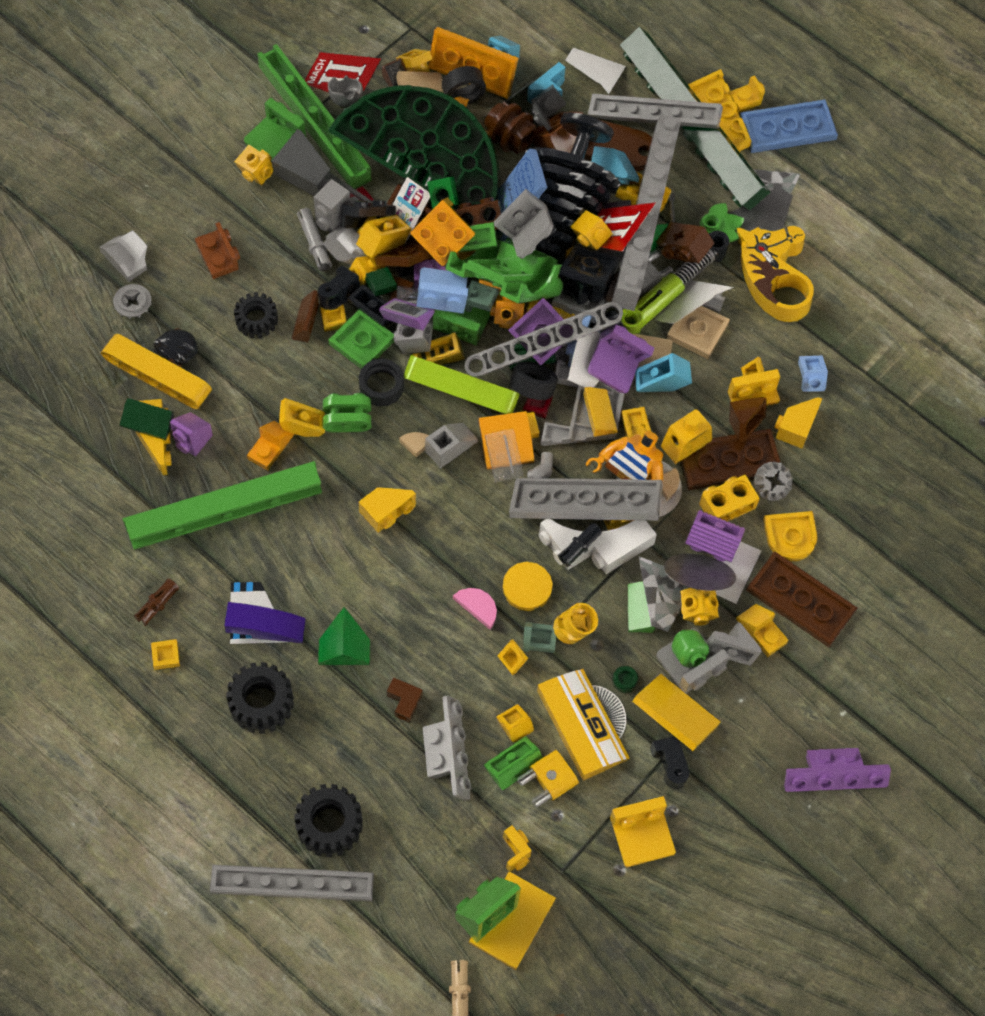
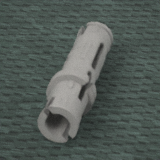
(314, 239)

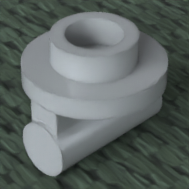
(715, 303)

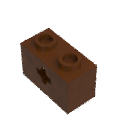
(684, 242)

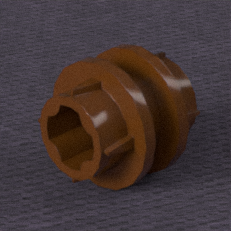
(510, 127)

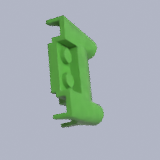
(519, 278)

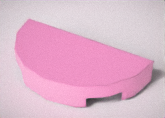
(478, 604)

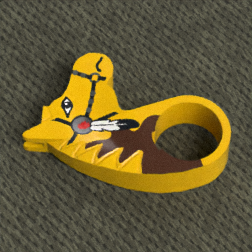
(766, 269)

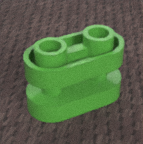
(347, 413)

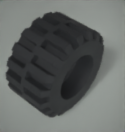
(256, 678)
(328, 799)

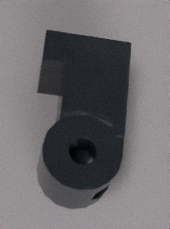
(338, 289)
(673, 761)

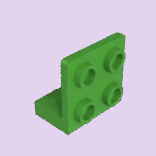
(466, 326)

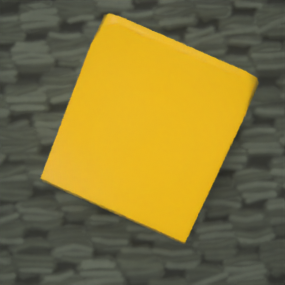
(515, 723)

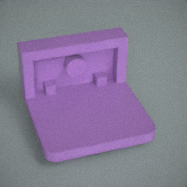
(618, 357)

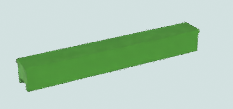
(317, 119)
(223, 505)

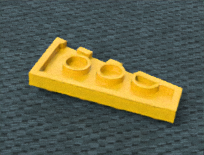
(715, 90)

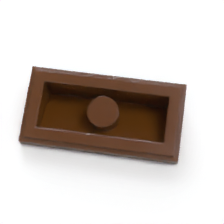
(306, 317)

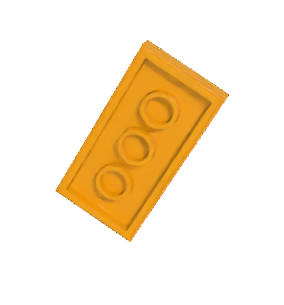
(455, 51)

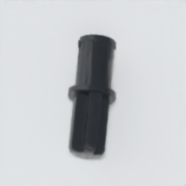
(579, 545)

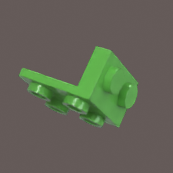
(275, 128)

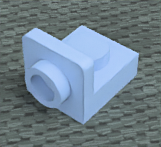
(813, 373)

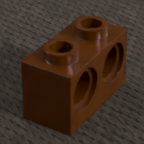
(479, 210)

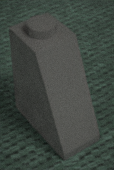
(301, 165)

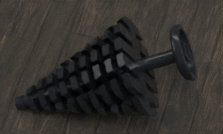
(574, 183)

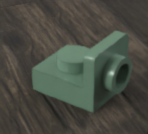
(480, 296)

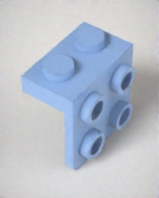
(442, 290)

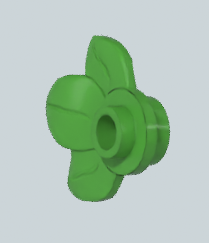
(722, 221)

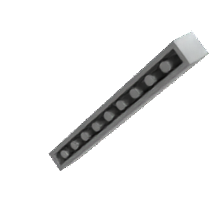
(651, 190)

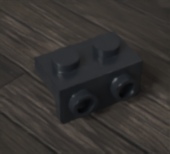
(356, 214)

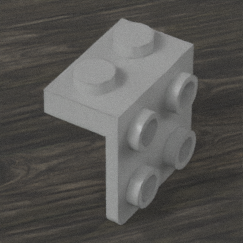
(525, 222)
(692, 677)

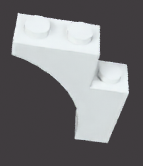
(608, 550)

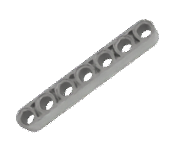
(556, 339)

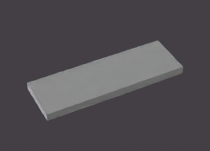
(586, 499)

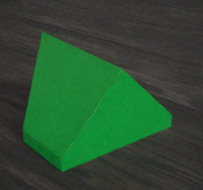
(344, 642)

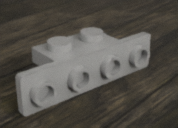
(446, 749)

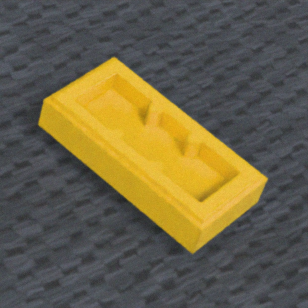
(635, 421)

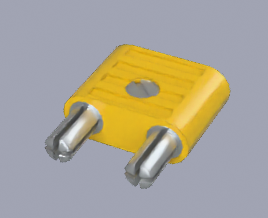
(553, 776)

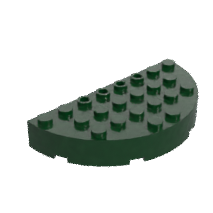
(424, 139)

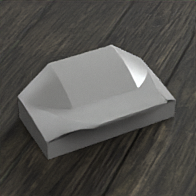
(343, 246)
(126, 254)

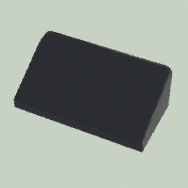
(369, 304)

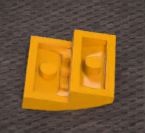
(515, 421)

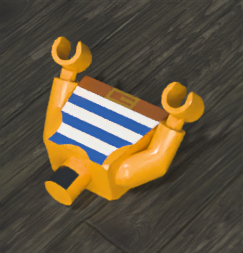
(632, 458)

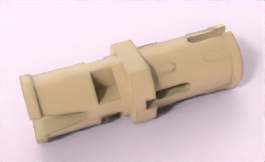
(459, 988)

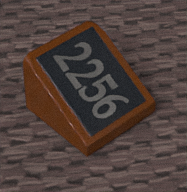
(390, 71)

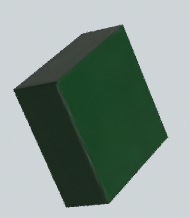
(381, 281)

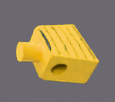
(690, 432)

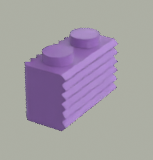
(715, 536)

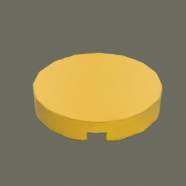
(527, 586)

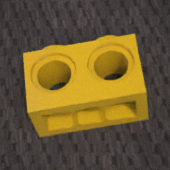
(732, 505)

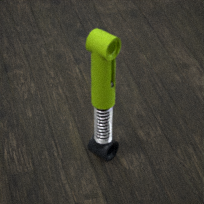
(672, 286)

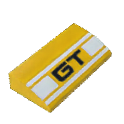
(582, 723)

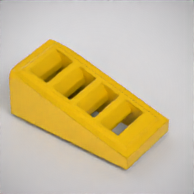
(447, 357)

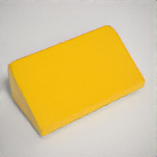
(599, 411)

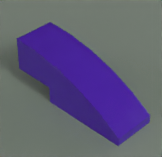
(264, 623)

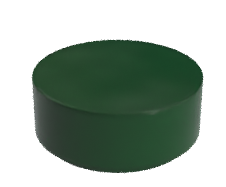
(625, 679)

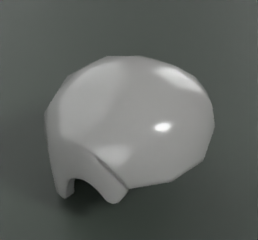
(345, 92)

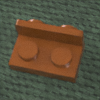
(218, 252)

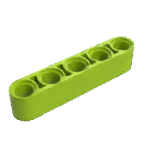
(461, 385)

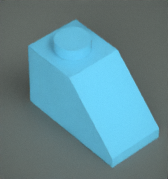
(663, 374)

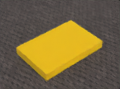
(676, 712)
(515, 933)

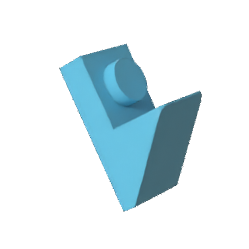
(553, 76)

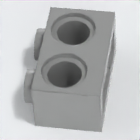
(414, 340)

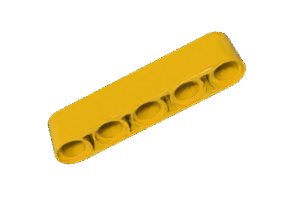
(156, 371)

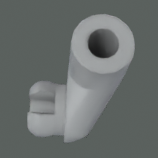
(543, 470)

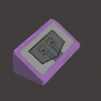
(406, 313)

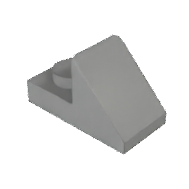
(737, 645)

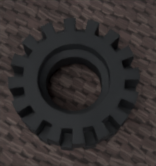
(251, 304)

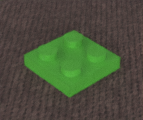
(361, 339)

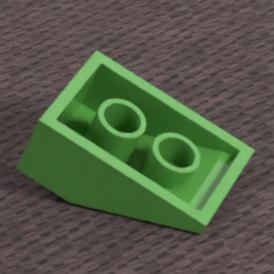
(488, 907)

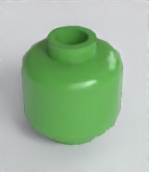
(690, 648)

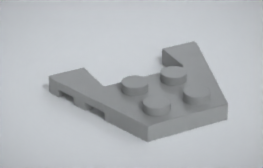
(580, 426)

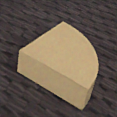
(414, 442)
(670, 483)

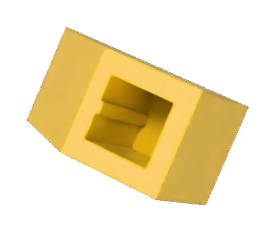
(386, 505)

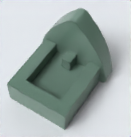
(539, 637)

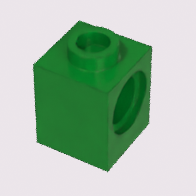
(445, 183)

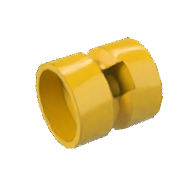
(575, 623)

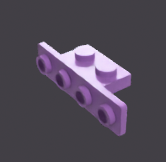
(836, 770)

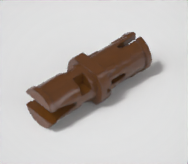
(156, 602)

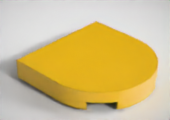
(791, 534)

